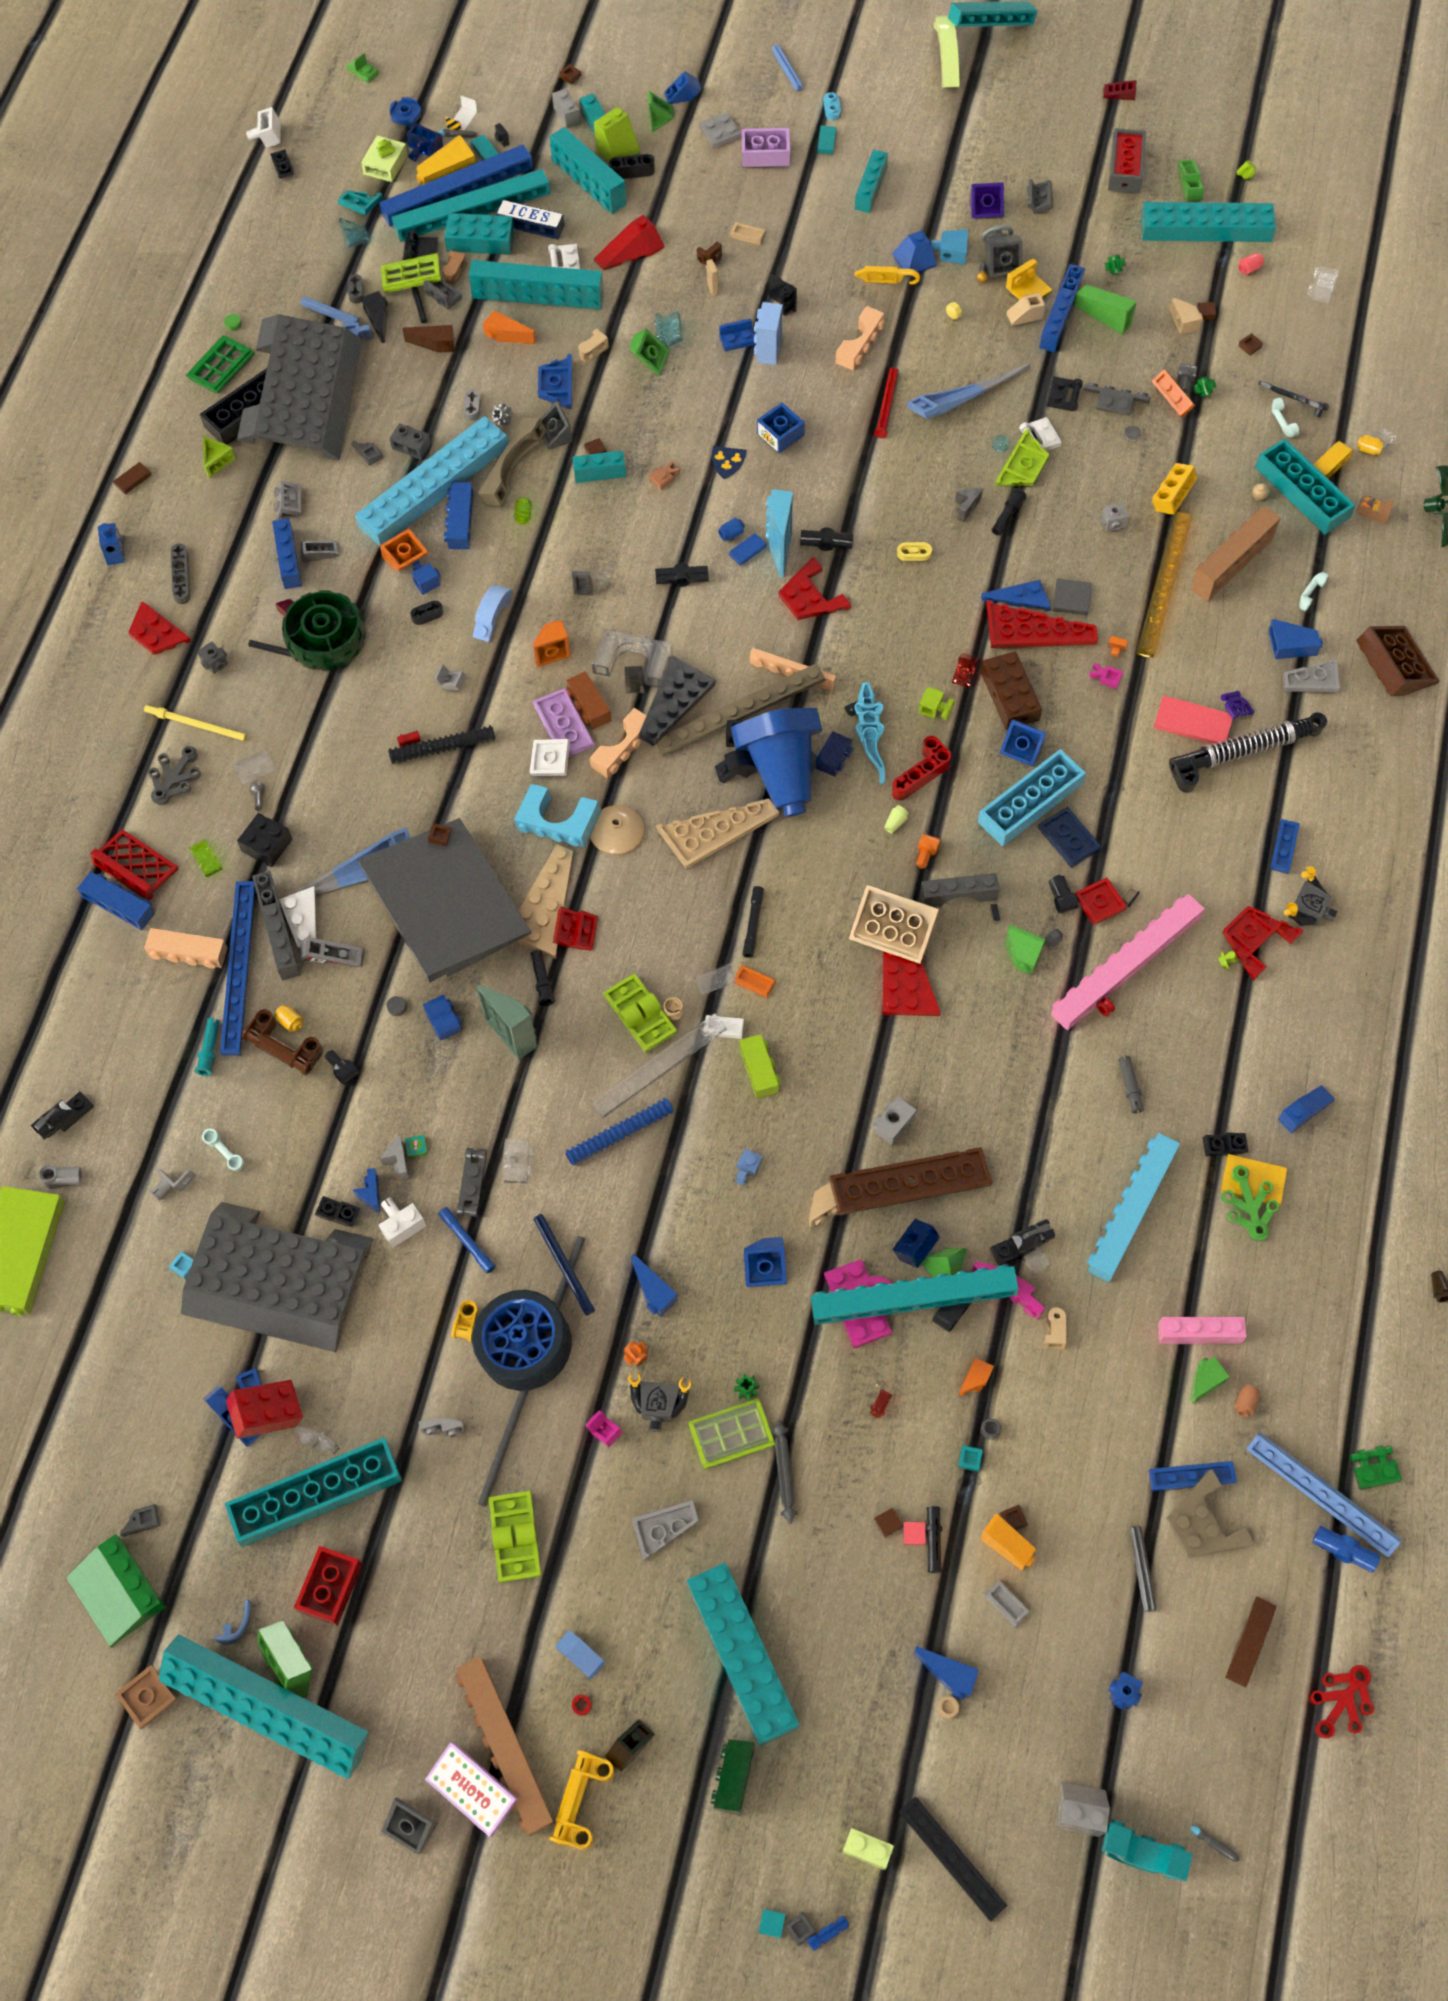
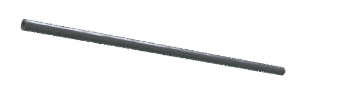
(522, 1394)

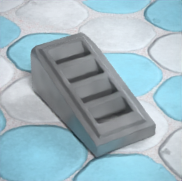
(308, 547)
(582, 582)

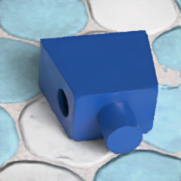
(110, 536)

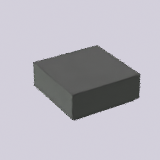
(800, 1928)

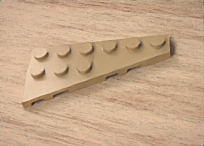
(709, 832)
(545, 899)

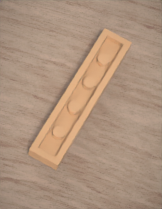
(786, 667)

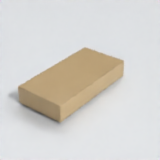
(747, 233)
(712, 277)

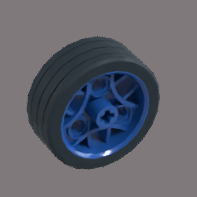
(521, 1340)

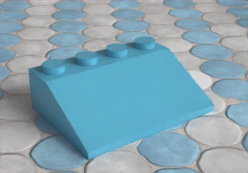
(779, 526)

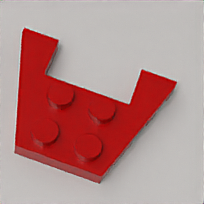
(805, 599)
(1250, 932)

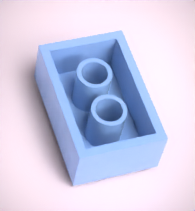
(768, 333)

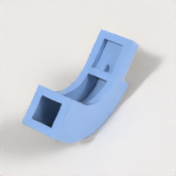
(489, 609)

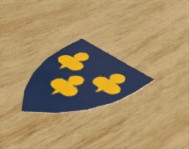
(727, 460)

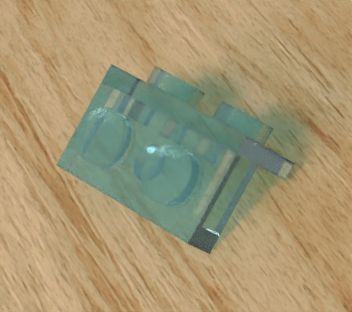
(668, 328)

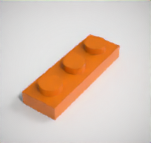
(1173, 393)

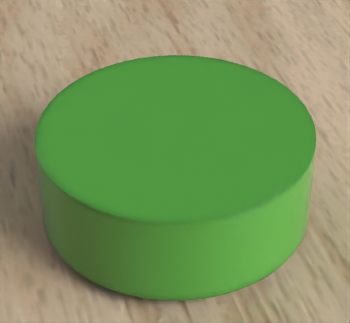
(232, 322)

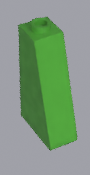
(1106, 307)

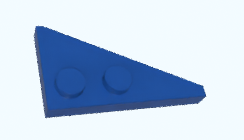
(1024, 594)

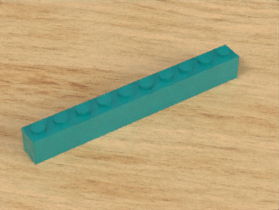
(479, 201)
(914, 1295)

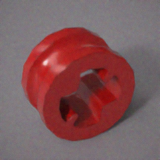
(1105, 1007)
(586, 1710)

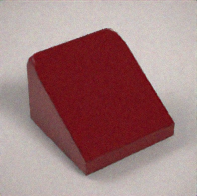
(282, 606)

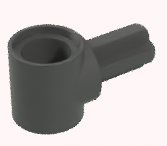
(1186, 376)

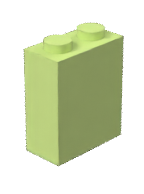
(388, 166)

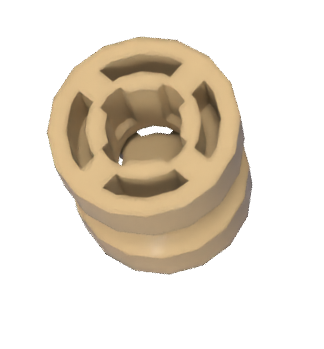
(672, 1005)

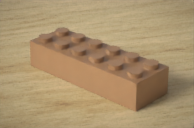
(1235, 553)

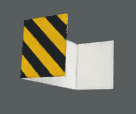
(464, 115)

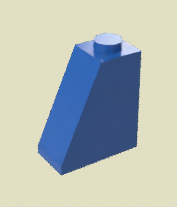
(1293, 640)

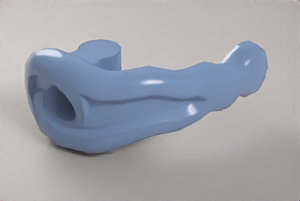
(227, 1638)

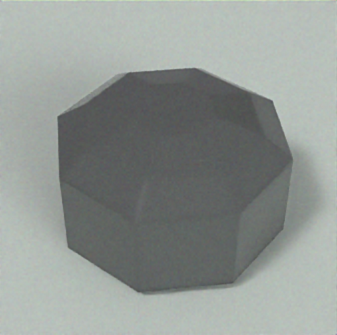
(1054, 938)
(990, 1428)

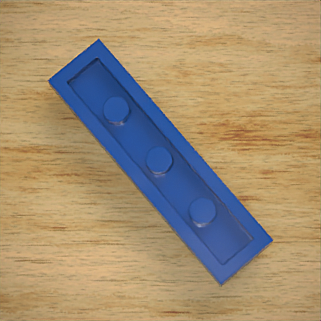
(1187, 1476)

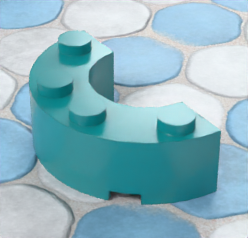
(1145, 1853)

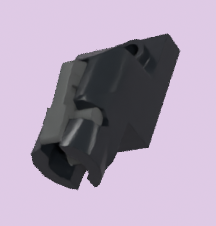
(62, 1116)
(1022, 1242)

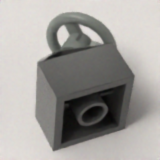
(1002, 250)

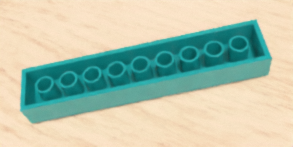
(263, 1706)

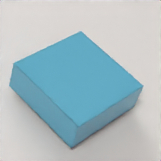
(182, 1265)

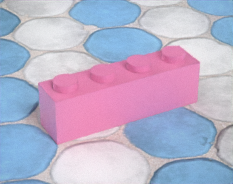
(1202, 1330)

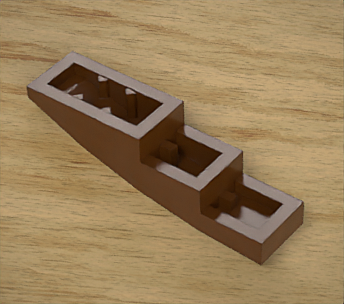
(1250, 1642)

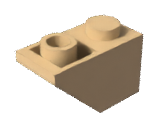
(1027, 310)
(822, 1206)

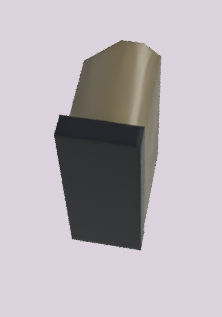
(1130, 897)
(994, 913)

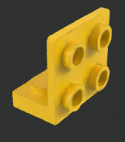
(1025, 282)

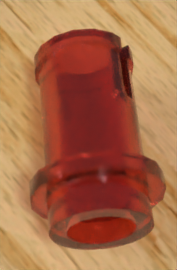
(880, 1404)

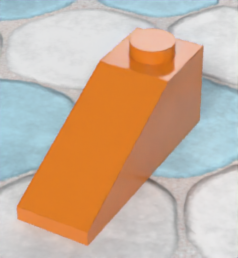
(507, 330)

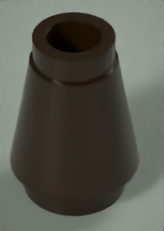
(1439, 1286)

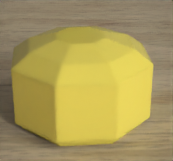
(953, 310)

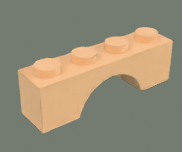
(852, 351)
(607, 759)

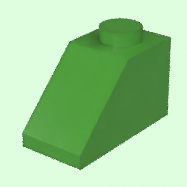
(1207, 1378)

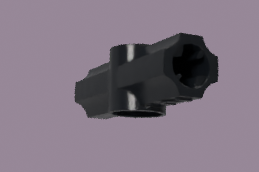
(826, 539)
(681, 574)

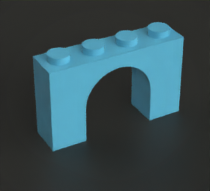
(573, 831)

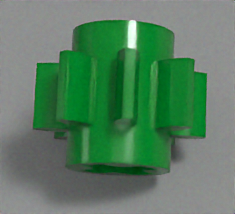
(1115, 264)
(1205, 386)
(741, 1389)

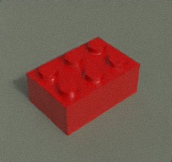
(264, 1408)
(328, 1585)

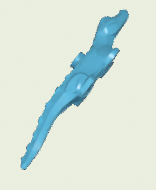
(869, 726)

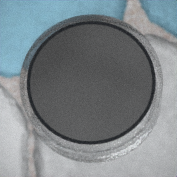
(1132, 434)

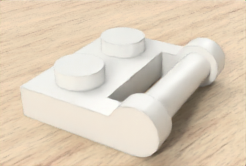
(569, 255)
(1044, 433)

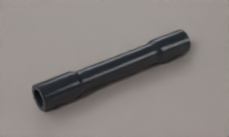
(756, 901)

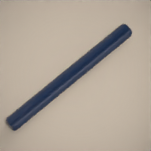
(564, 1264)

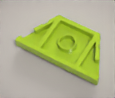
(1024, 463)

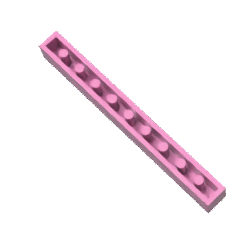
(1127, 962)

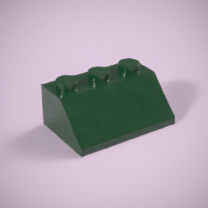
(733, 1776)

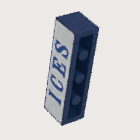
(533, 219)

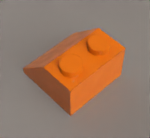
(402, 550)
(551, 644)

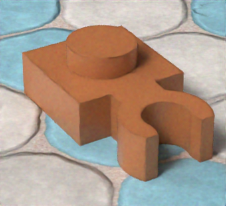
(663, 476)

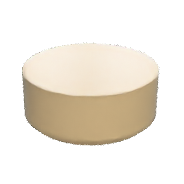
(948, 1707)

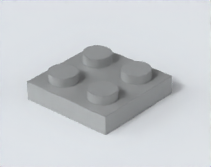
(720, 130)

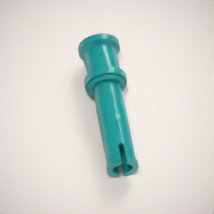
(206, 1055)

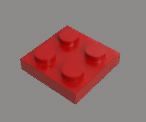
(1100, 901)

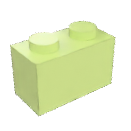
(868, 1849)

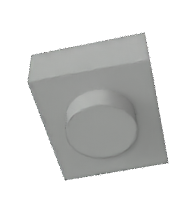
(449, 679)

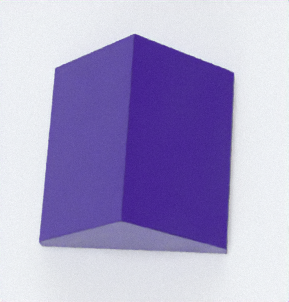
(987, 200)

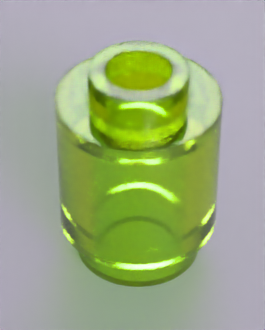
(522, 510)

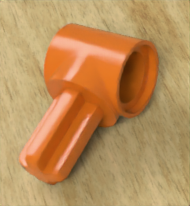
(927, 847)

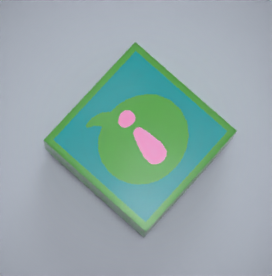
(416, 1146)

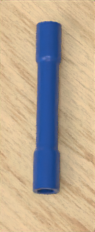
(480, 1257)

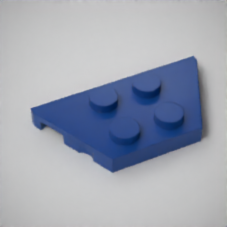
(556, 382)

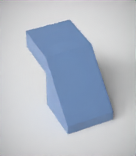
(580, 1654)

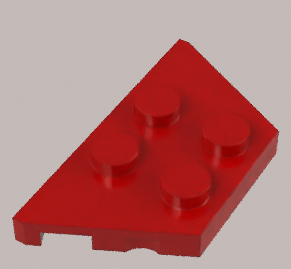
(155, 631)

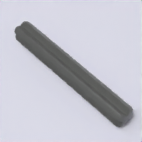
(1142, 1569)

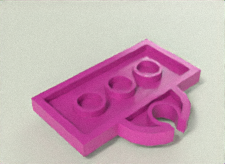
(865, 1329)

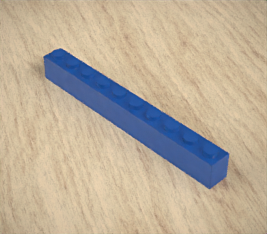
(462, 181)

